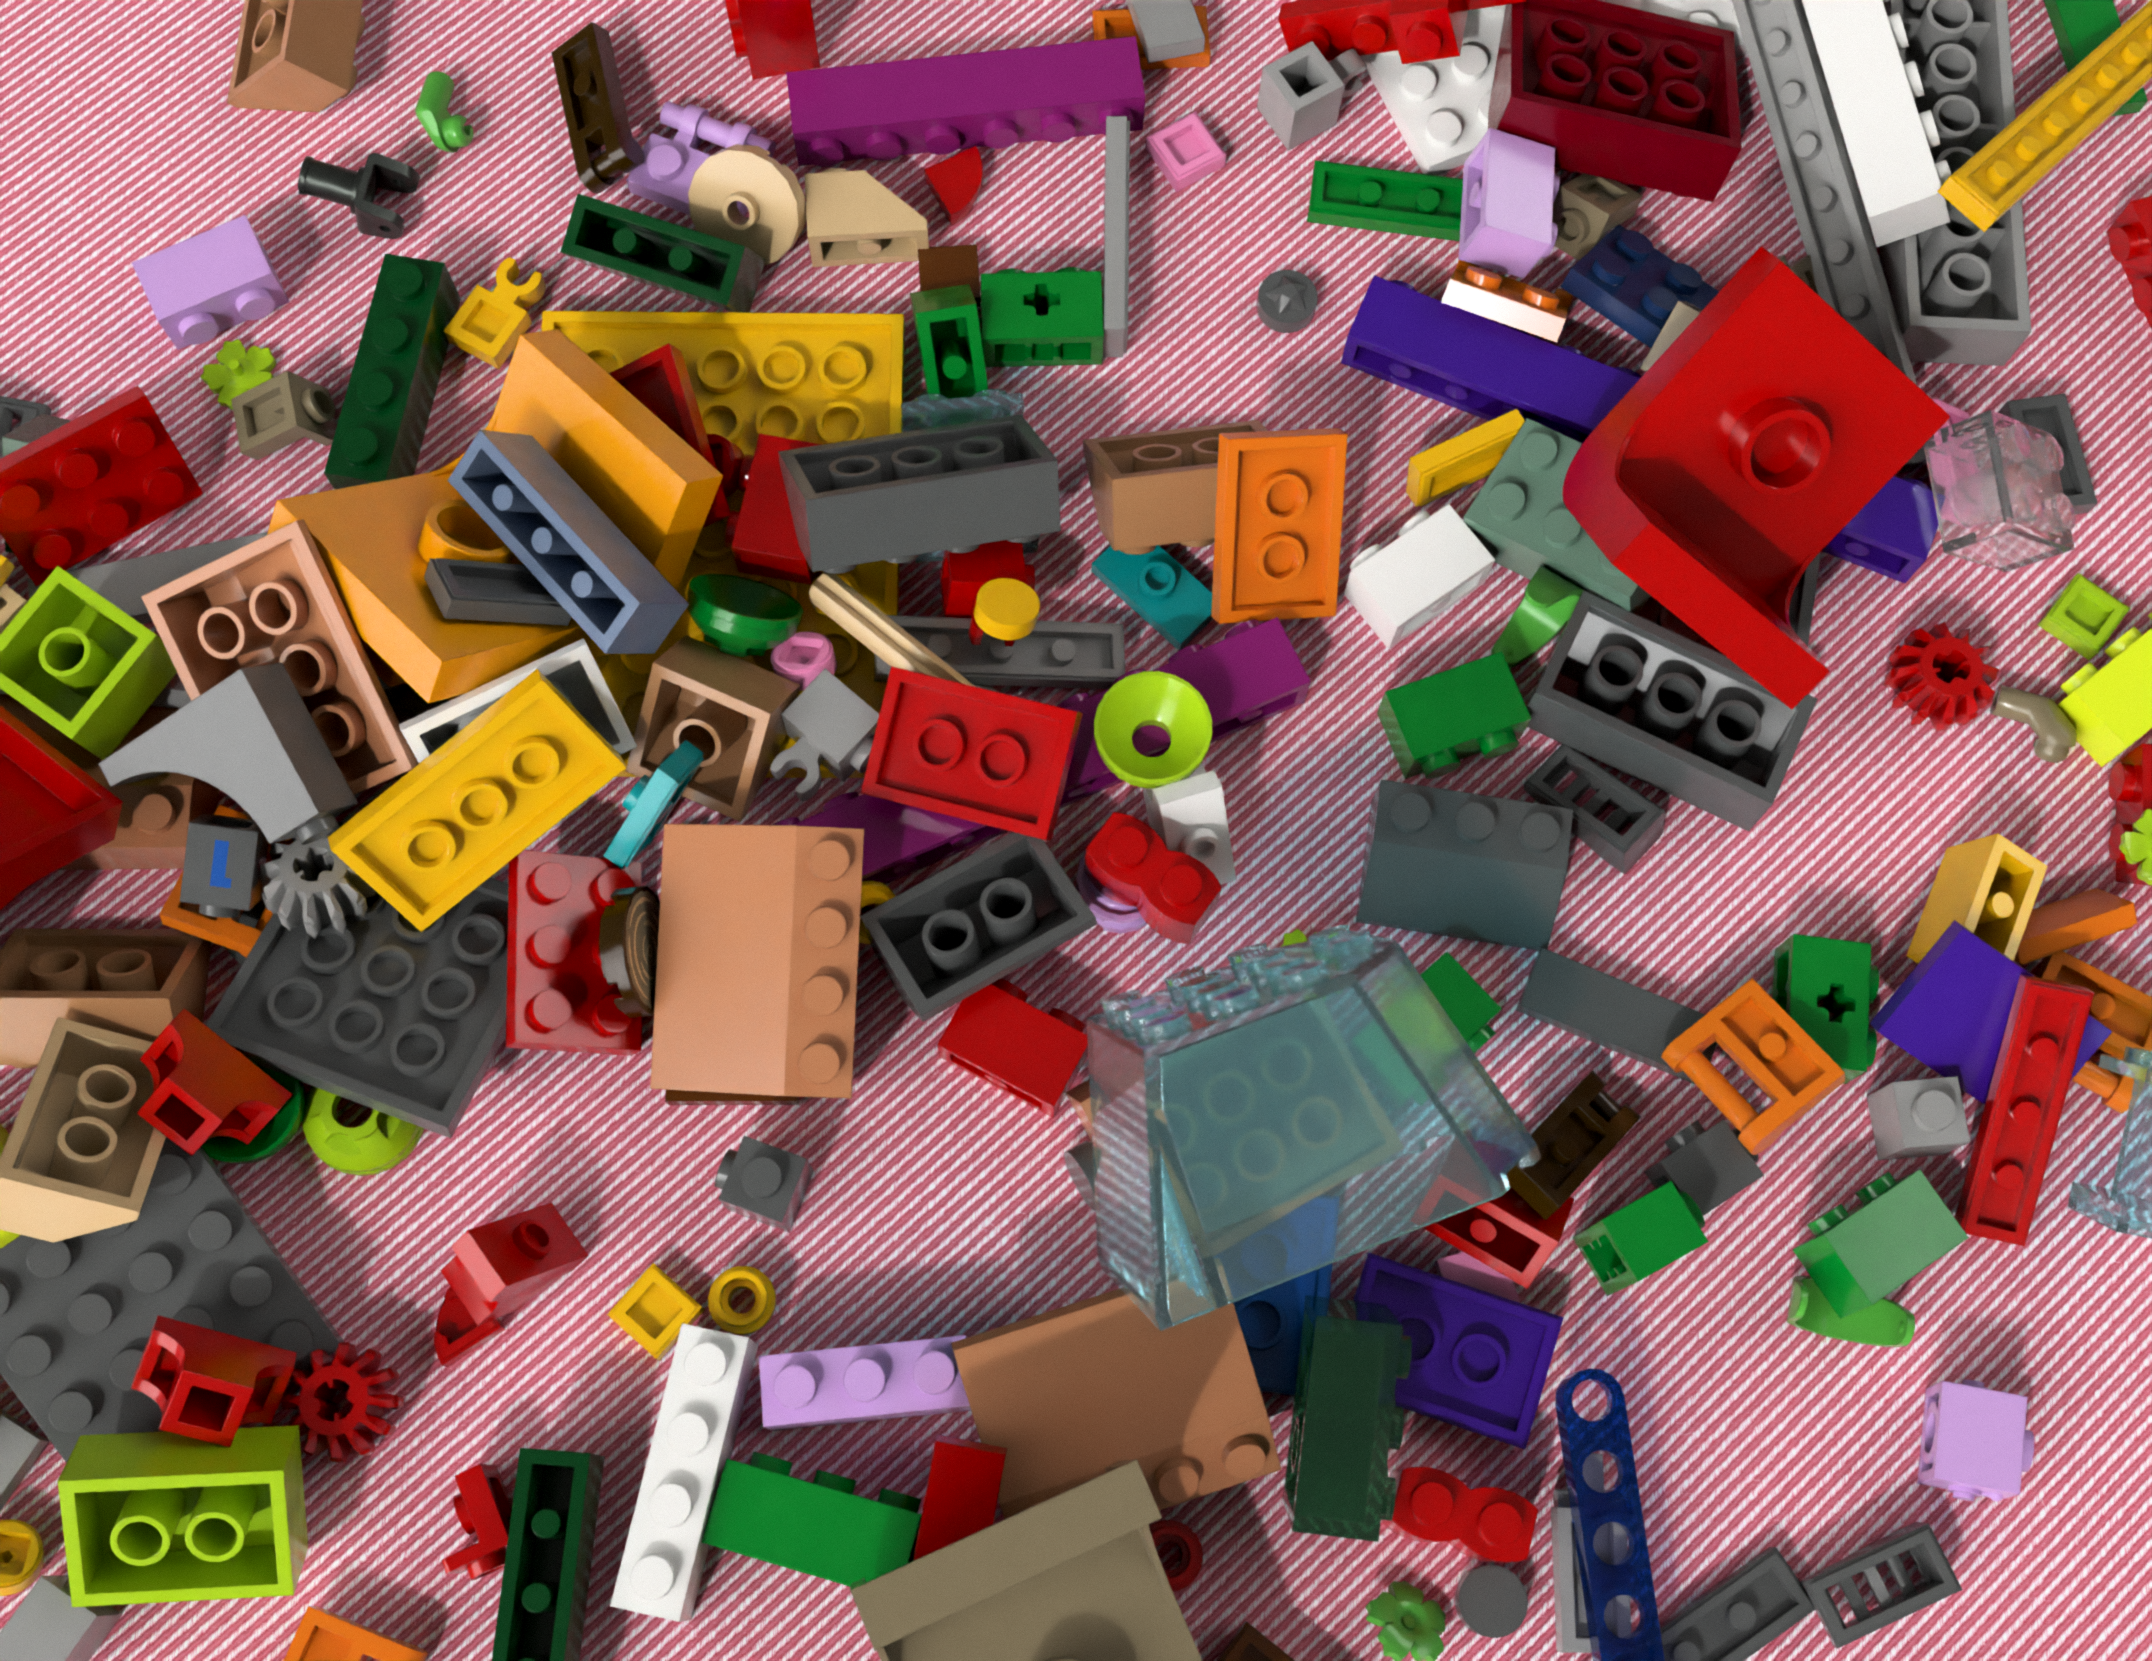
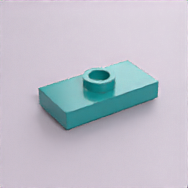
(1158, 592)
(652, 802)

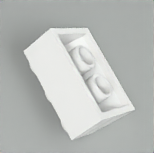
(569, 670)

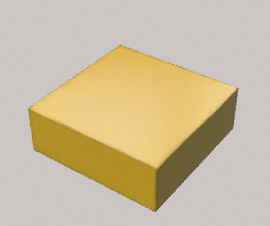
(655, 1311)

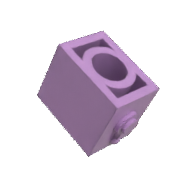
(1974, 1441)

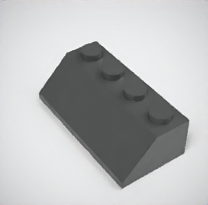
(921, 493)
(1666, 712)

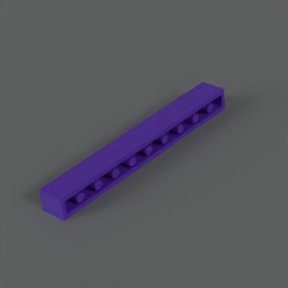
(1500, 368)

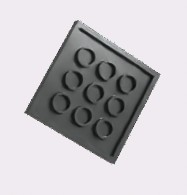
(382, 1008)
(87, 1304)

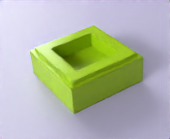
(2083, 616)

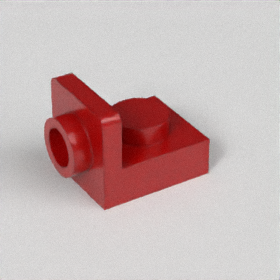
(482, 1509)

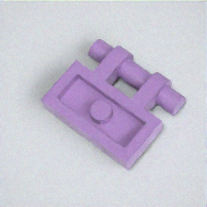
(671, 164)

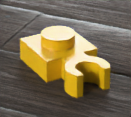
(493, 321)

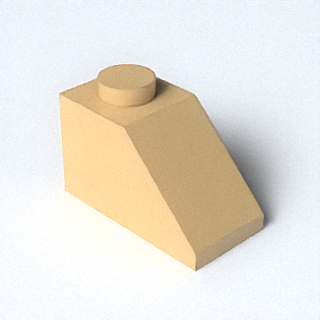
(859, 221)

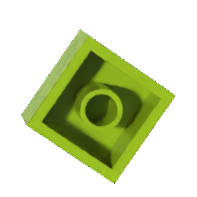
(82, 663)

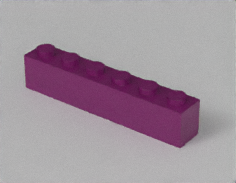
(964, 101)

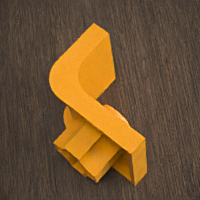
(386, 531)

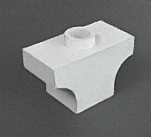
(1194, 820)

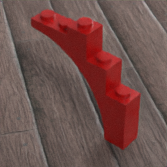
(1413, 27)

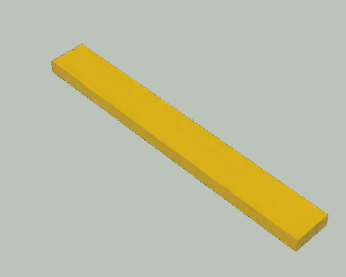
(2054, 124)

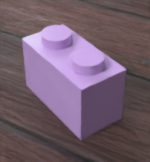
(1508, 204)
(210, 283)

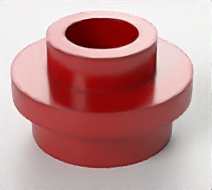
(1189, 1547)

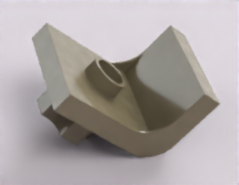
(1040, 1586)

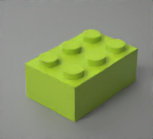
(183, 1517)

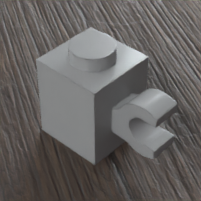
(1304, 92)
(829, 729)

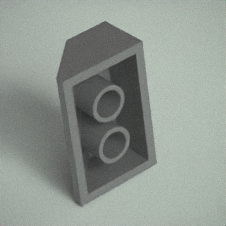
(1464, 865)
(975, 923)

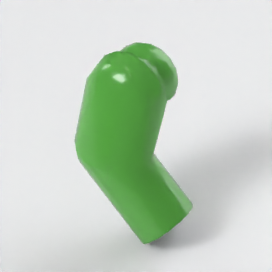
(431, 109)

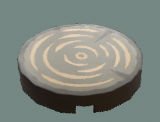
(630, 948)

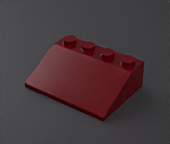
(1620, 93)

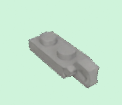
(1610, 1547)

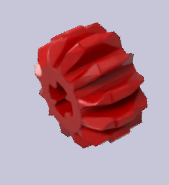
(1959, 663)
(364, 1388)

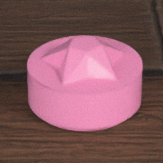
(804, 658)

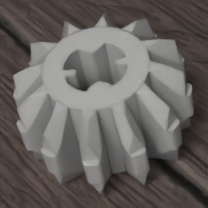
(312, 886)

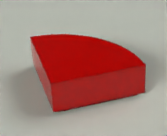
(956, 183)
(458, 1332)

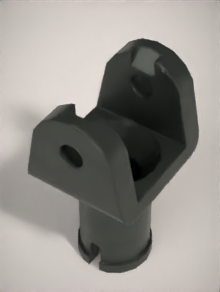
(359, 188)

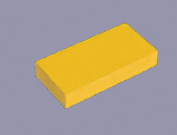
(1461, 459)

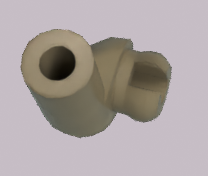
(2043, 716)

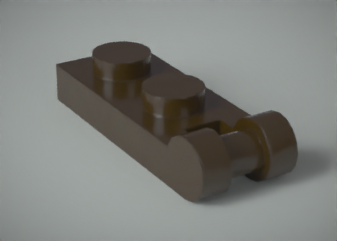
(595, 108)
(1572, 1145)

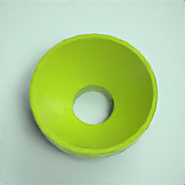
(1158, 701)
(357, 1150)

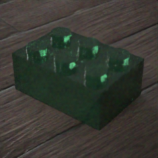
(1345, 1418)

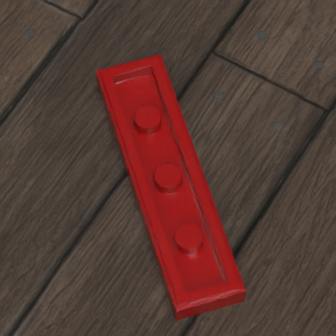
(2023, 1109)

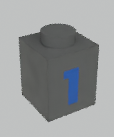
(223, 865)

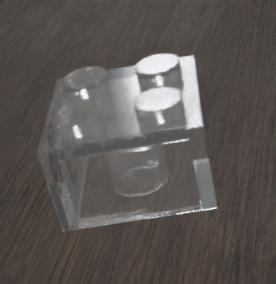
(1999, 492)

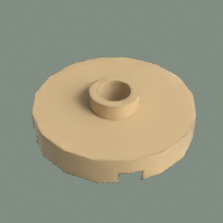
(761, 184)

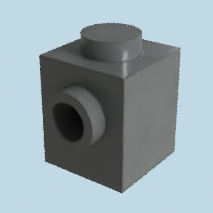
(1706, 1164)
(763, 1183)

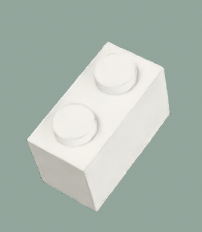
(1417, 574)

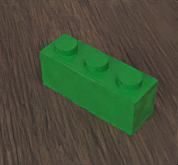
(811, 1525)

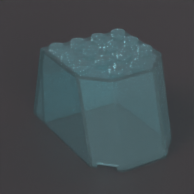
(1283, 1121)

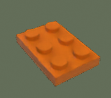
(1278, 524)

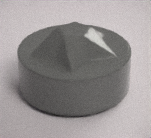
(1287, 301)

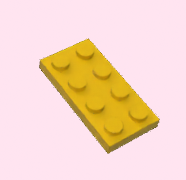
(477, 801)

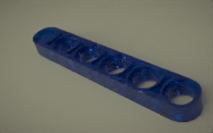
(1618, 1505)

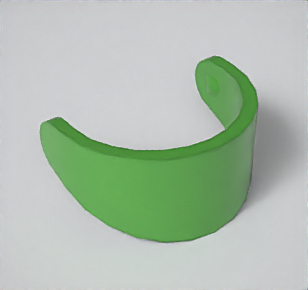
(1539, 616)
(1877, 1325)

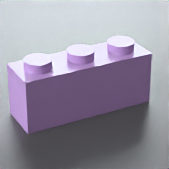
(861, 1384)

